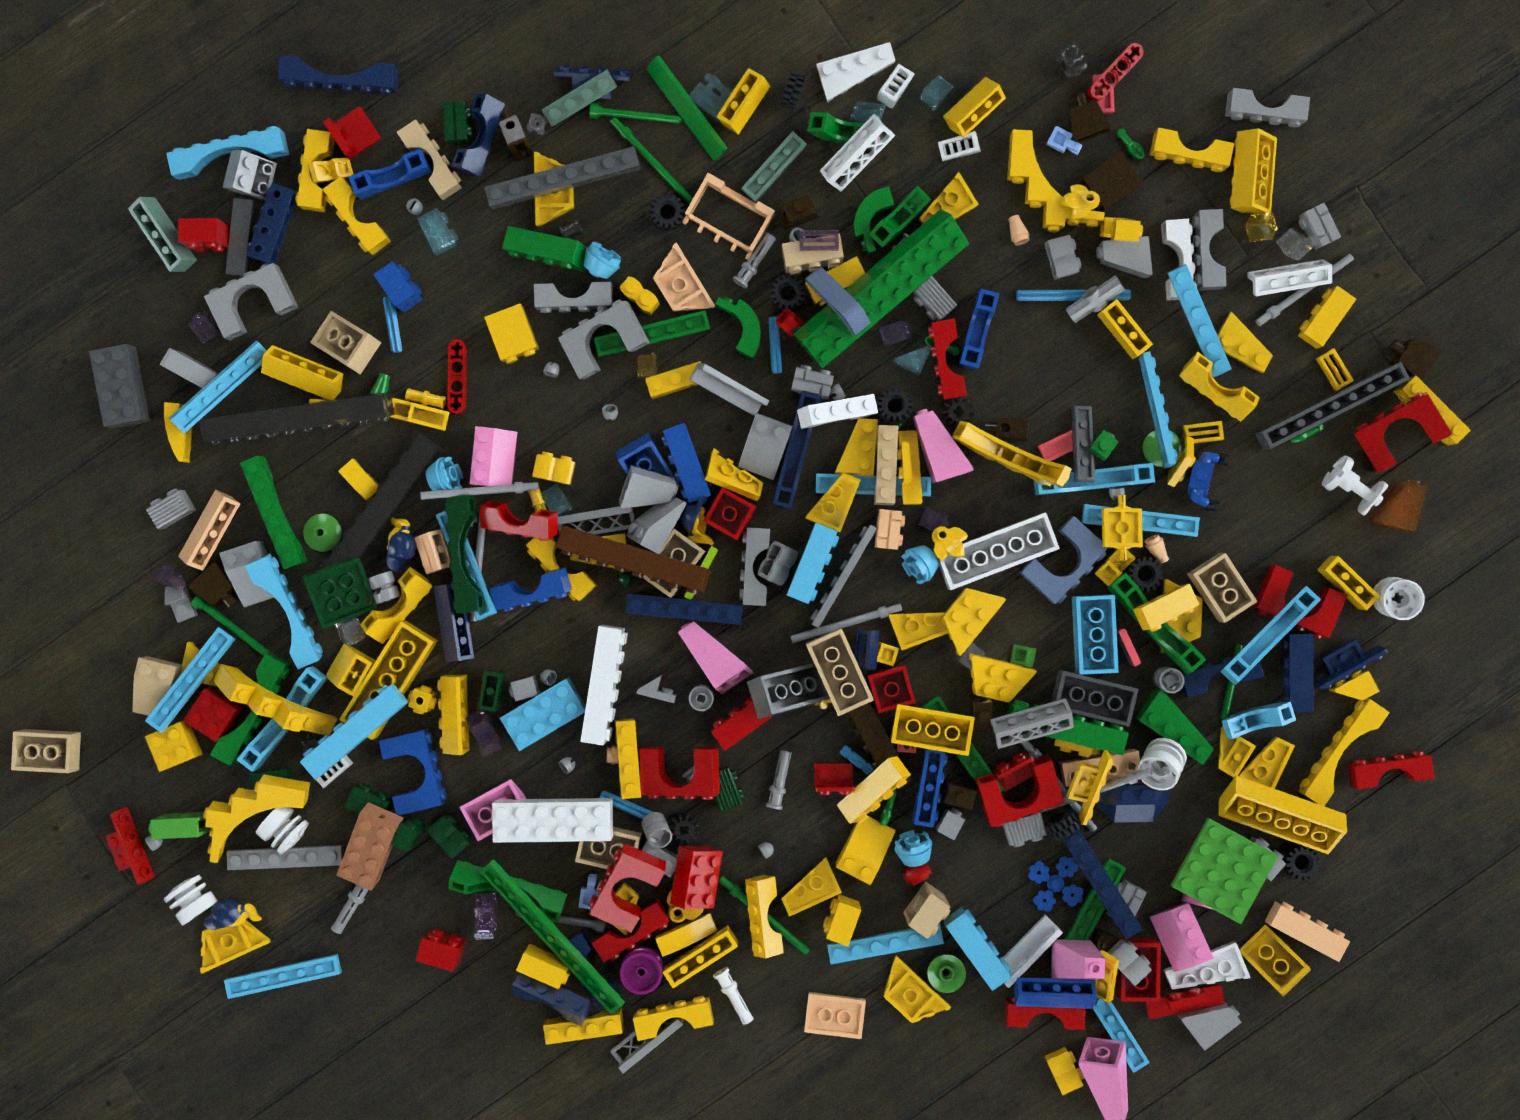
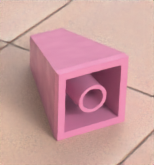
(939, 449)
(716, 661)
(1076, 960)
(1106, 1075)

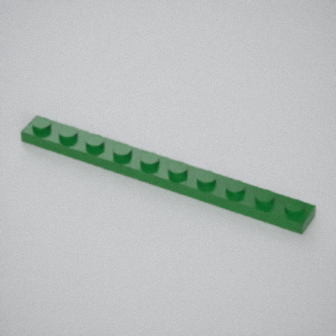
(552, 936)

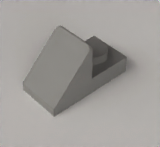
(180, 603)
(652, 690)

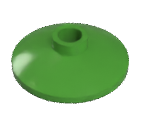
(1152, 451)
(331, 532)
(951, 981)

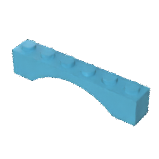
(190, 161)
(1104, 479)
(266, 575)
(1270, 635)
(267, 740)

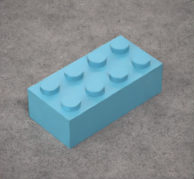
(812, 562)
(1095, 634)
(544, 714)
(979, 951)

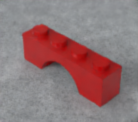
(951, 384)
(497, 517)
(1367, 774)
(612, 943)
(1020, 1016)

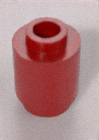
(917, 874)

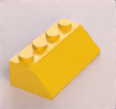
(1253, 171)
(454, 713)
(932, 729)

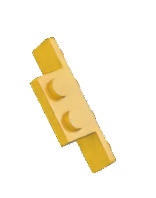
(909, 467)
(1088, 783)

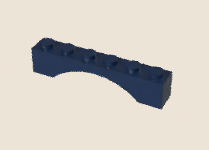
(377, 77)
(794, 456)
(684, 609)
(1102, 884)

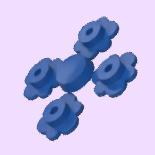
(1055, 883)

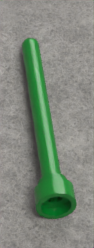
(598, 111)
(200, 603)

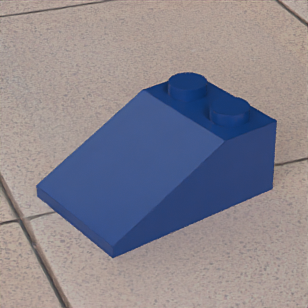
(645, 455)

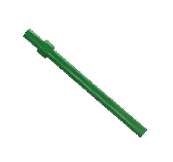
(627, 135)
(736, 891)

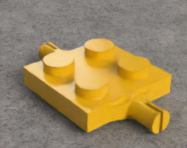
(1122, 528)

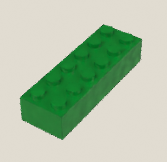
(1085, 733)

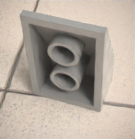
(765, 446)
(656, 524)
(234, 565)

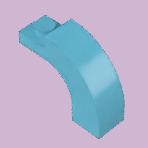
(1257, 718)

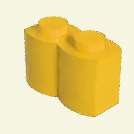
(635, 293)
(554, 469)
(1063, 1069)

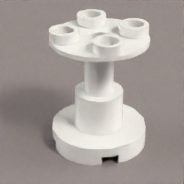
(1348, 480)

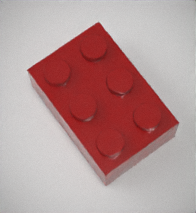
(737, 725)
(696, 877)
(1149, 987)

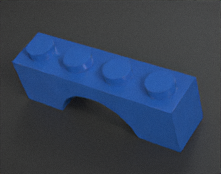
(376, 181)
(977, 329)
(509, 594)

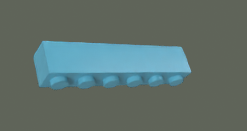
(354, 731)

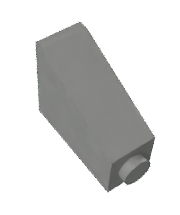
(1127, 256)
(188, 367)
(646, 488)
(1210, 1023)

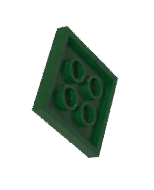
(340, 592)

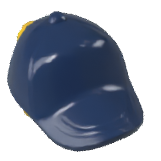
(692, 521)
(400, 545)
(229, 913)

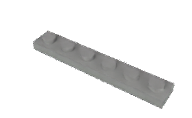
(846, 568)
(293, 857)

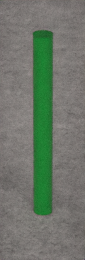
(1229, 690)

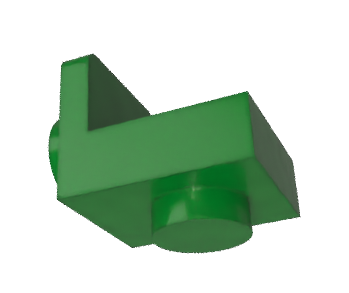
(1103, 445)

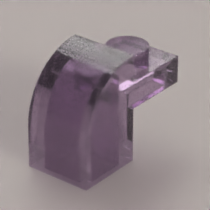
(485, 732)
(486, 916)

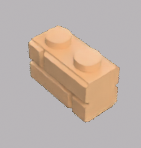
(888, 529)
(433, 551)

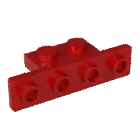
(128, 848)
(1186, 1001)

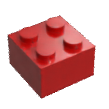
(203, 234)
(730, 513)
(890, 688)
(213, 714)
(441, 949)

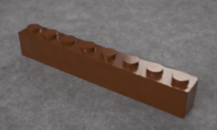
(634, 559)

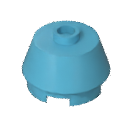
(601, 261)
(444, 475)
(920, 563)
(913, 848)

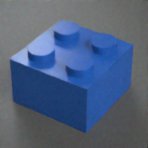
(398, 287)

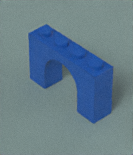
(420, 746)

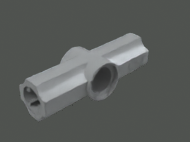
(1095, 299)

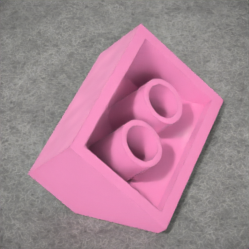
(493, 457)
(479, 810)
(1181, 937)

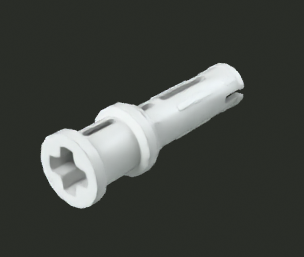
(729, 988)

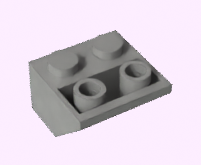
(249, 174)

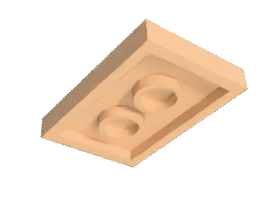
(834, 1015)

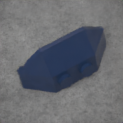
(1133, 803)

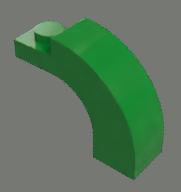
(830, 128)
(873, 204)
(900, 218)
(751, 334)

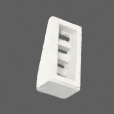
(887, 95)
(976, 147)
(346, 762)

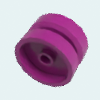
(632, 972)

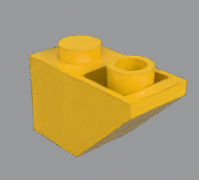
(1358, 685)

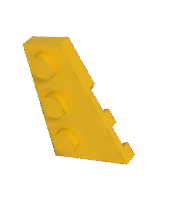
(726, 475)
(835, 503)
(917, 628)
(1269, 763)

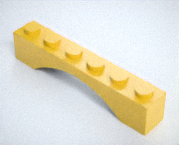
(1320, 782)

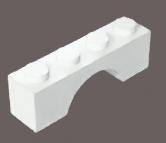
(1177, 236)
(837, 410)

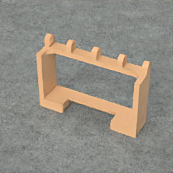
(719, 186)

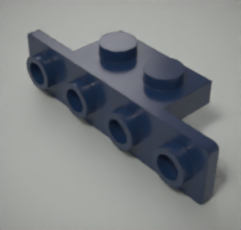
(584, 74)
(1344, 661)

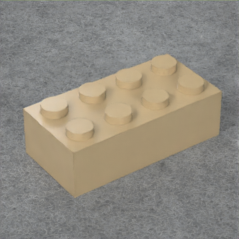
(839, 671)

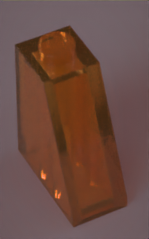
(1402, 507)

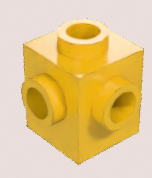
(428, 696)

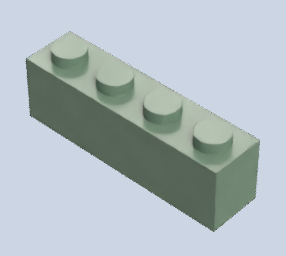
(161, 234)

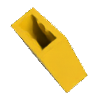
(512, 333)
(543, 966)

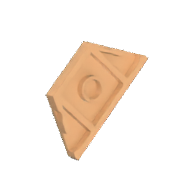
(681, 284)

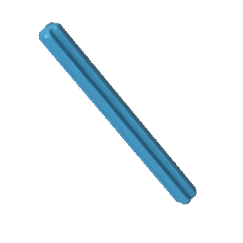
(1062, 295)

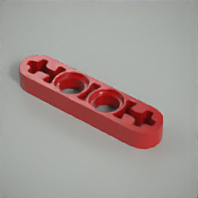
(1115, 72)
(460, 376)

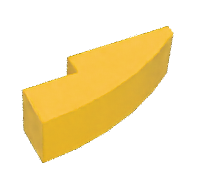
(420, 414)
(178, 440)
(685, 934)

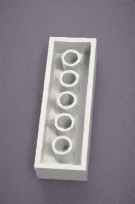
(999, 551)
(602, 685)
(552, 820)

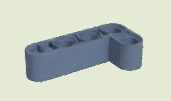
(839, 300)

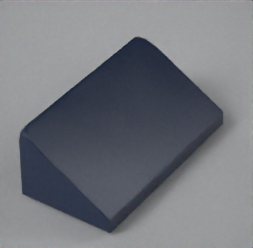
(866, 648)

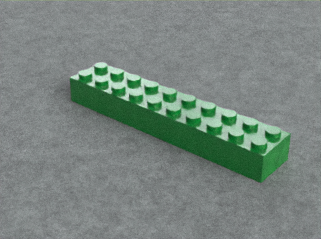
(885, 285)

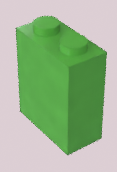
(178, 825)

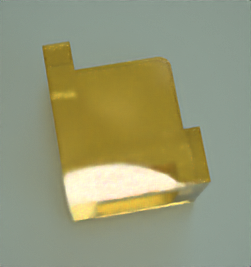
(1261, 227)
(647, 366)

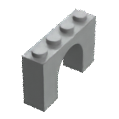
(224, 300)
(577, 340)

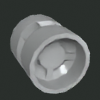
(384, 587)
(1168, 679)
(701, 697)
(656, 830)

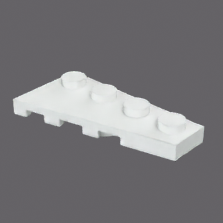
(852, 69)
(1224, 967)

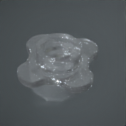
(534, 118)

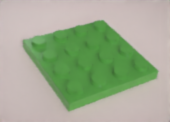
(1224, 870)

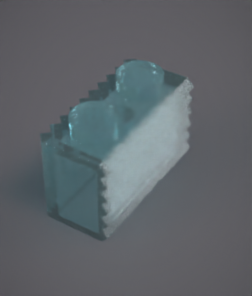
(437, 231)

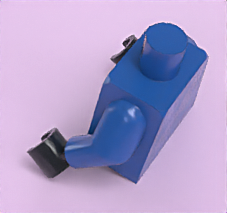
(1201, 478)

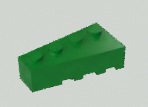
(545, 248)
(1169, 722)

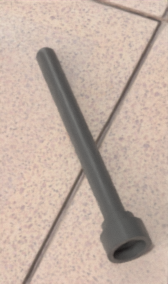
(596, 924)

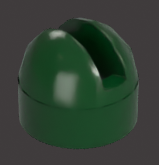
(625, 578)

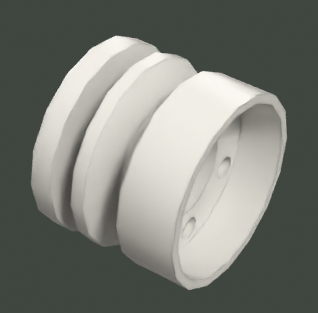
(1406, 604)
(1165, 761)
(282, 828)
(190, 899)

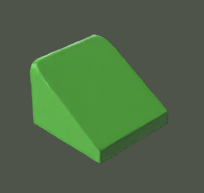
(1023, 655)

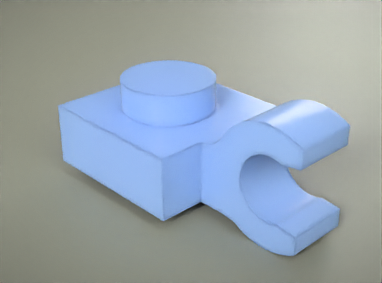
(1061, 140)
(587, 892)

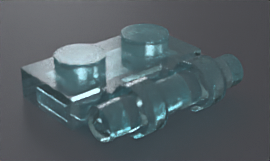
(708, 100)

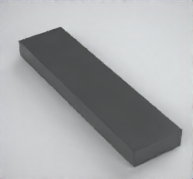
(239, 237)
(1082, 439)

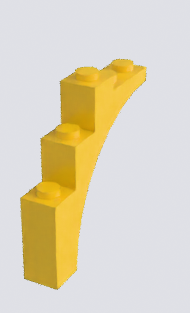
(1024, 167)
(1015, 459)
(265, 703)
(268, 794)

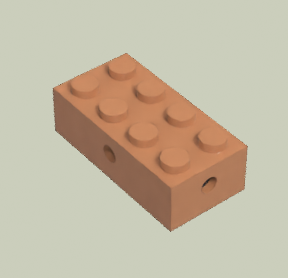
(369, 846)

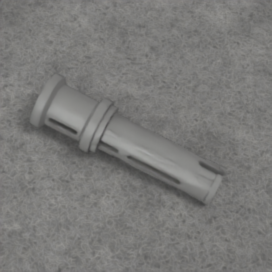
(749, 267)
(777, 789)
(355, 898)

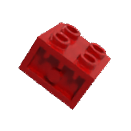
(353, 132)
(1014, 771)
(833, 777)

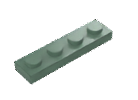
(579, 98)
(774, 166)

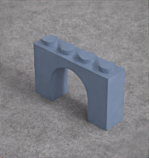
(1088, 550)

